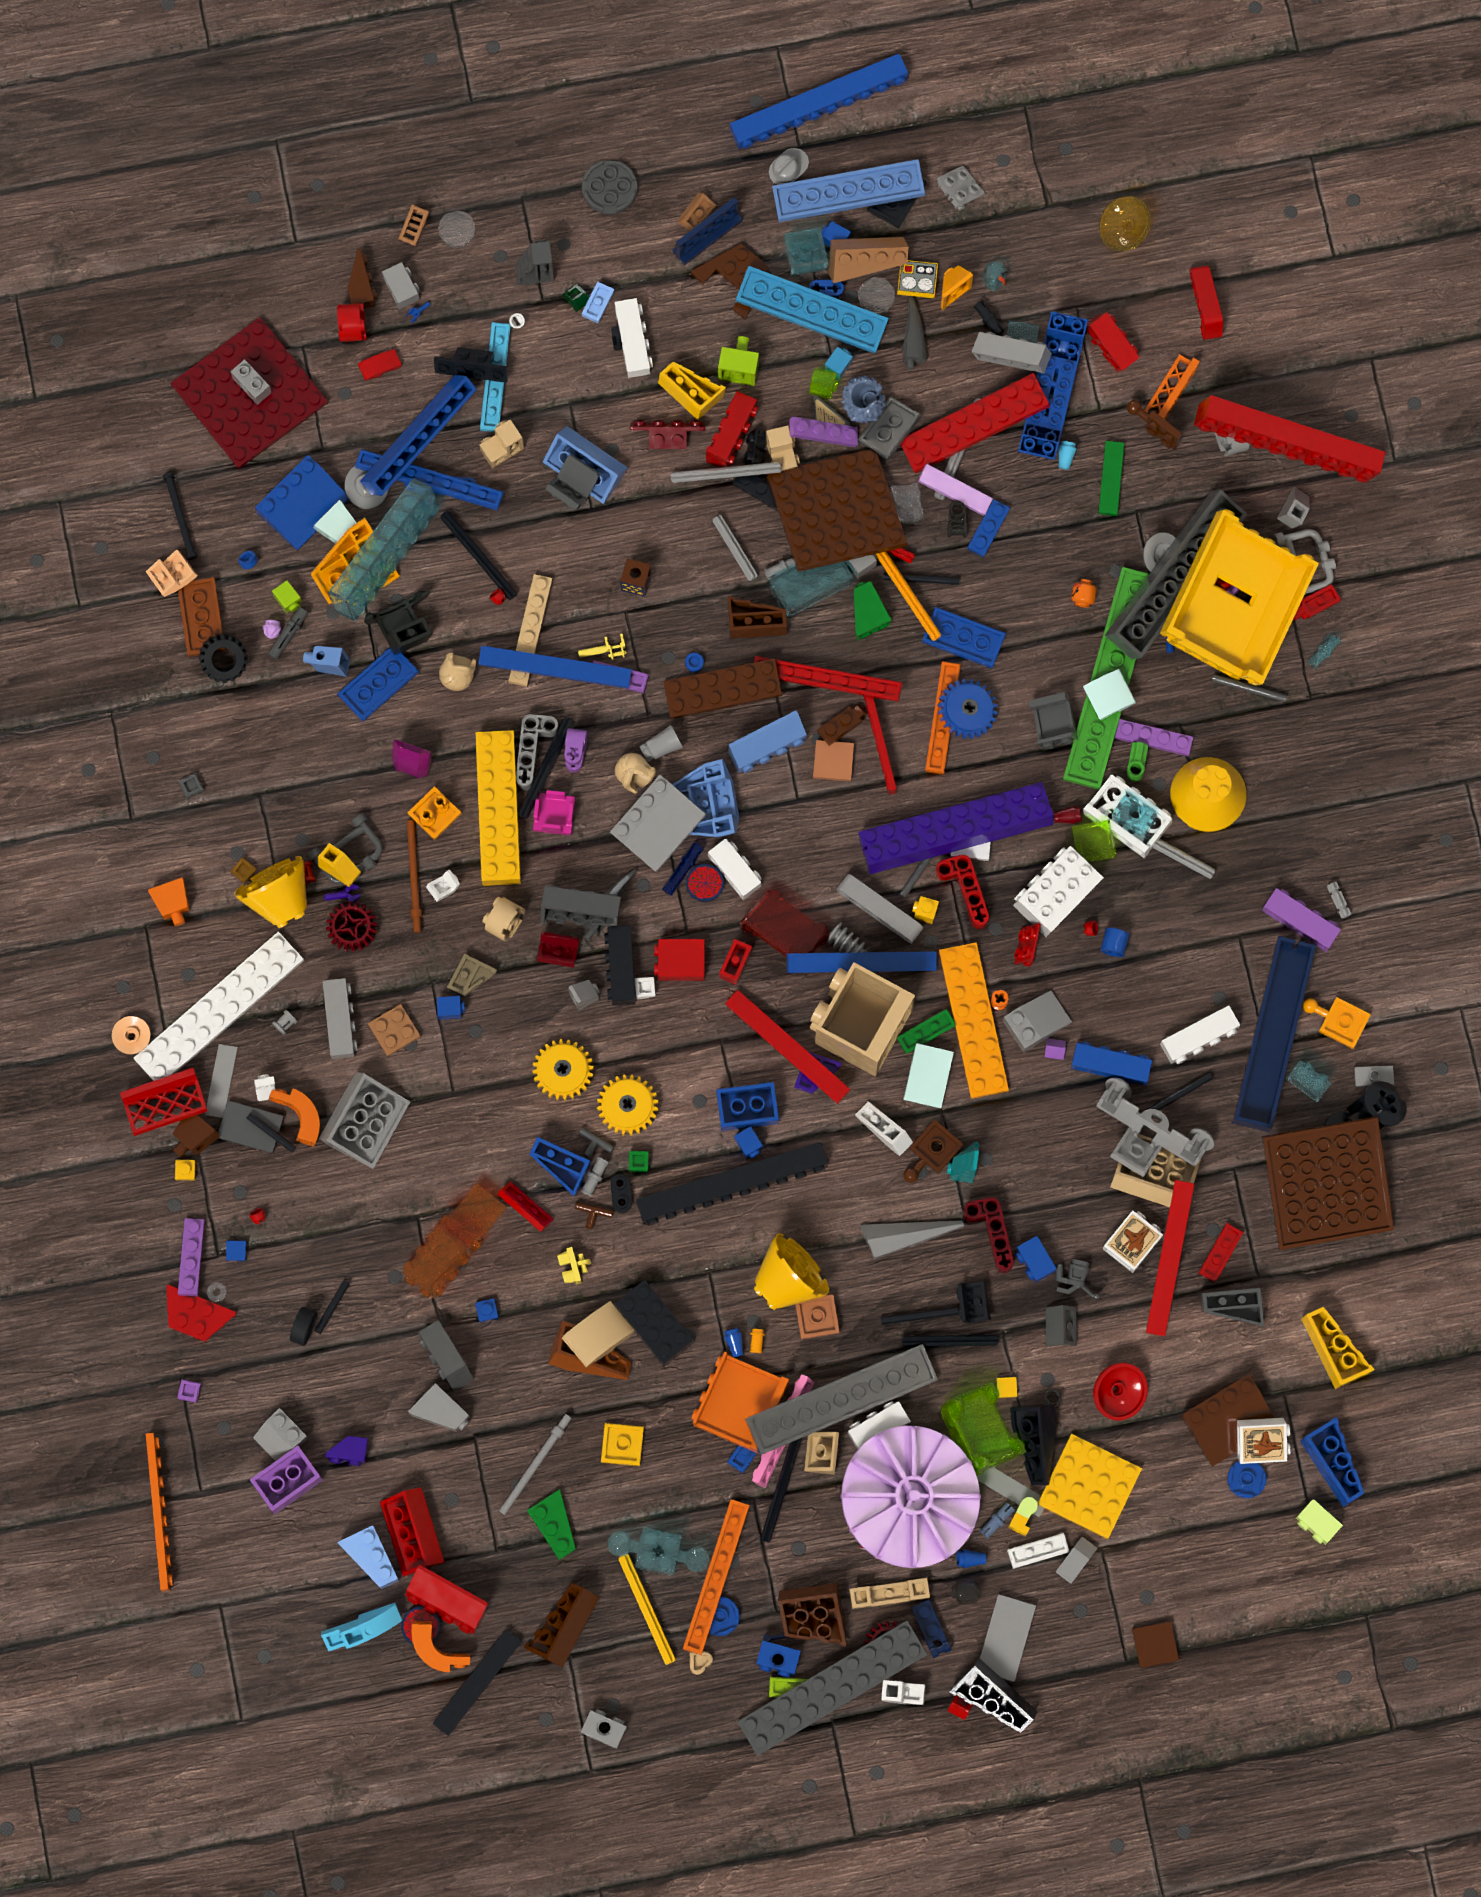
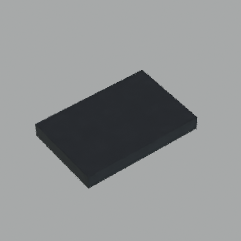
(893, 212)

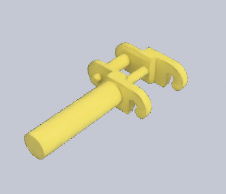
(603, 649)

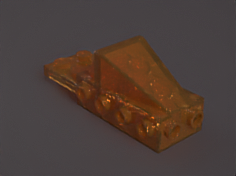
(453, 1242)

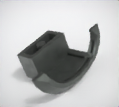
(401, 624)

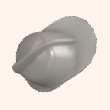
(788, 166)

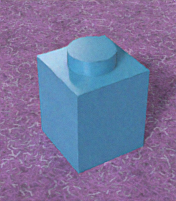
(839, 362)

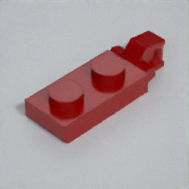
(1317, 602)

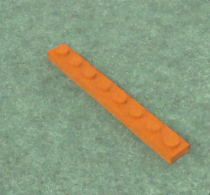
(158, 1504)
(716, 1577)

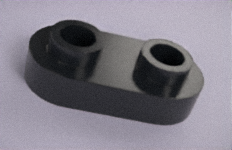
(621, 1193)

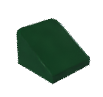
(576, 297)

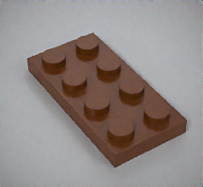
(200, 614)

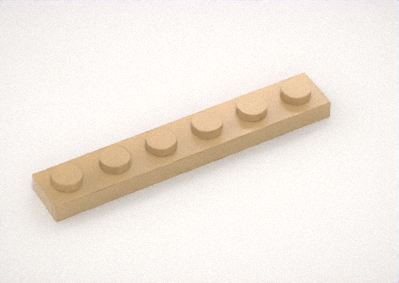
(532, 623)

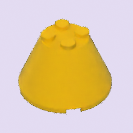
(1208, 794)
(277, 892)
(789, 1275)

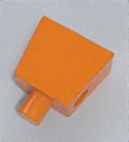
(171, 900)

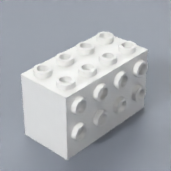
(1057, 890)

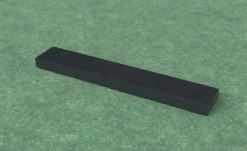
(477, 1682)

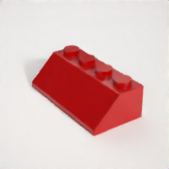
(411, 1531)
(446, 1600)

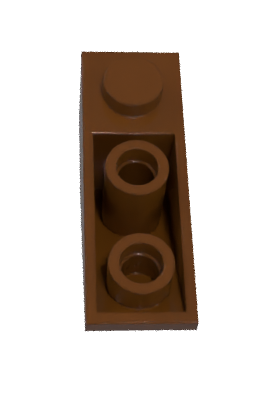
(359, 286)

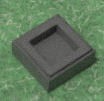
(191, 786)

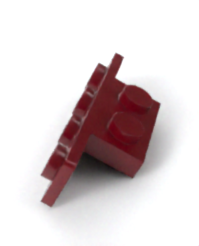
(668, 435)

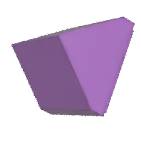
(1055, 1049)

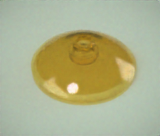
(1116, 221)

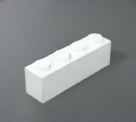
(632, 337)
(1200, 1034)

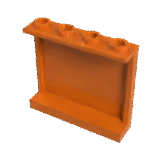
(735, 1394)

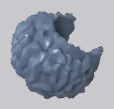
(863, 399)

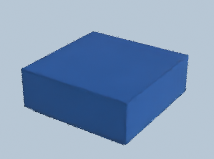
(235, 1250)

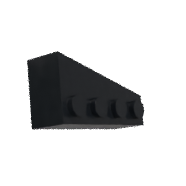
(994, 1696)

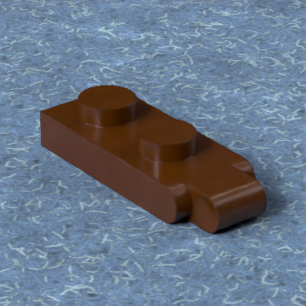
(841, 724)

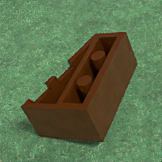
(755, 620)

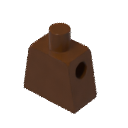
(194, 1135)

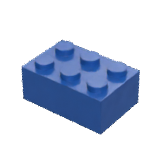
(747, 1106)

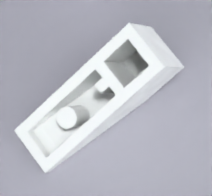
(884, 1128)

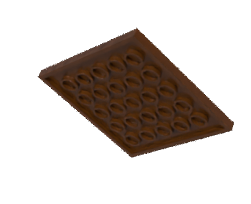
(836, 510)
(1328, 1183)

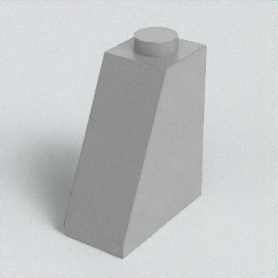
(440, 1410)

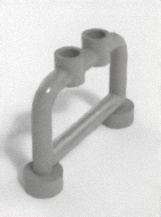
(1322, 548)

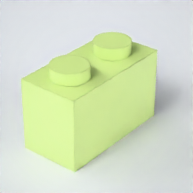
(1318, 1522)

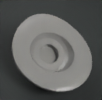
(358, 493)
(1156, 548)

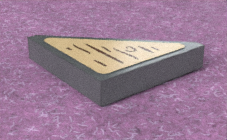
(825, 413)

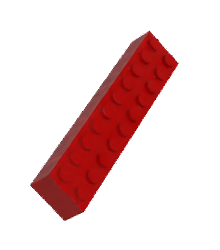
(1289, 439)

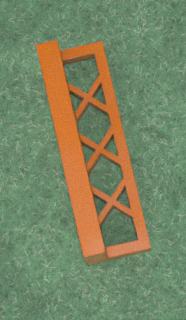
(1177, 390)

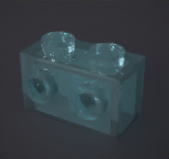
(1309, 1080)

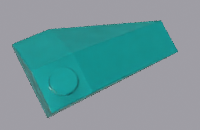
(964, 1164)

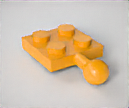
(1341, 1022)

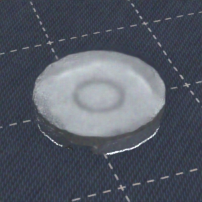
(457, 229)
(876, 295)

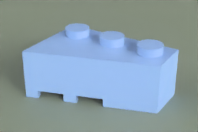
(371, 1556)

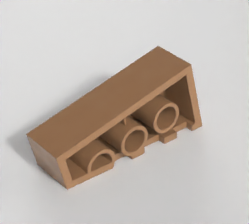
(865, 256)

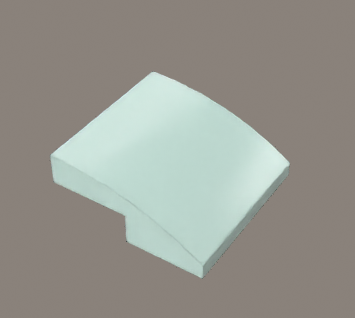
(1109, 694)

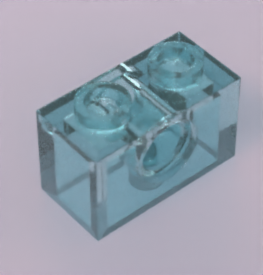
(1138, 825)

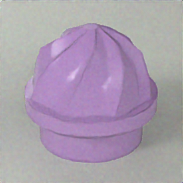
(272, 628)

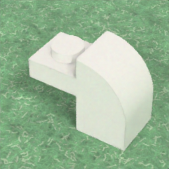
(903, 1692)

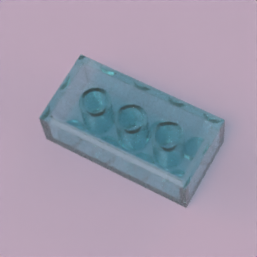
(805, 588)

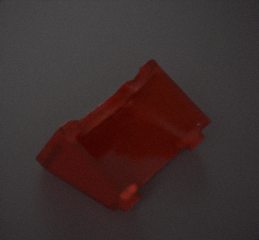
(783, 926)

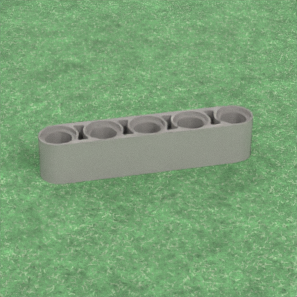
(879, 908)

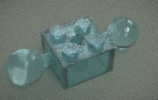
(695, 1559)

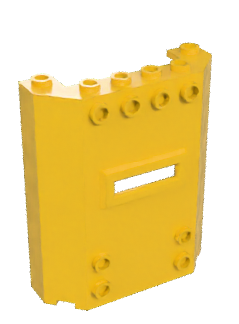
(1224, 629)

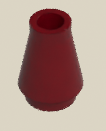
(1069, 815)

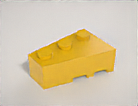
(690, 390)

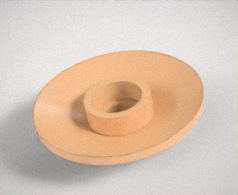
(128, 1026)

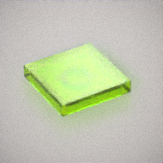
(1094, 840)

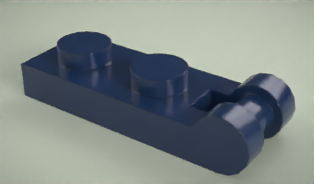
(930, 1628)

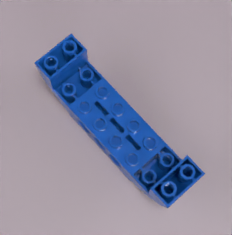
(1065, 342)

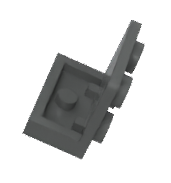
(573, 482)

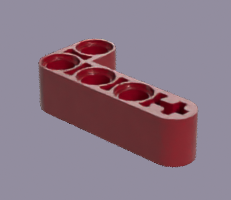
(1001, 1234)

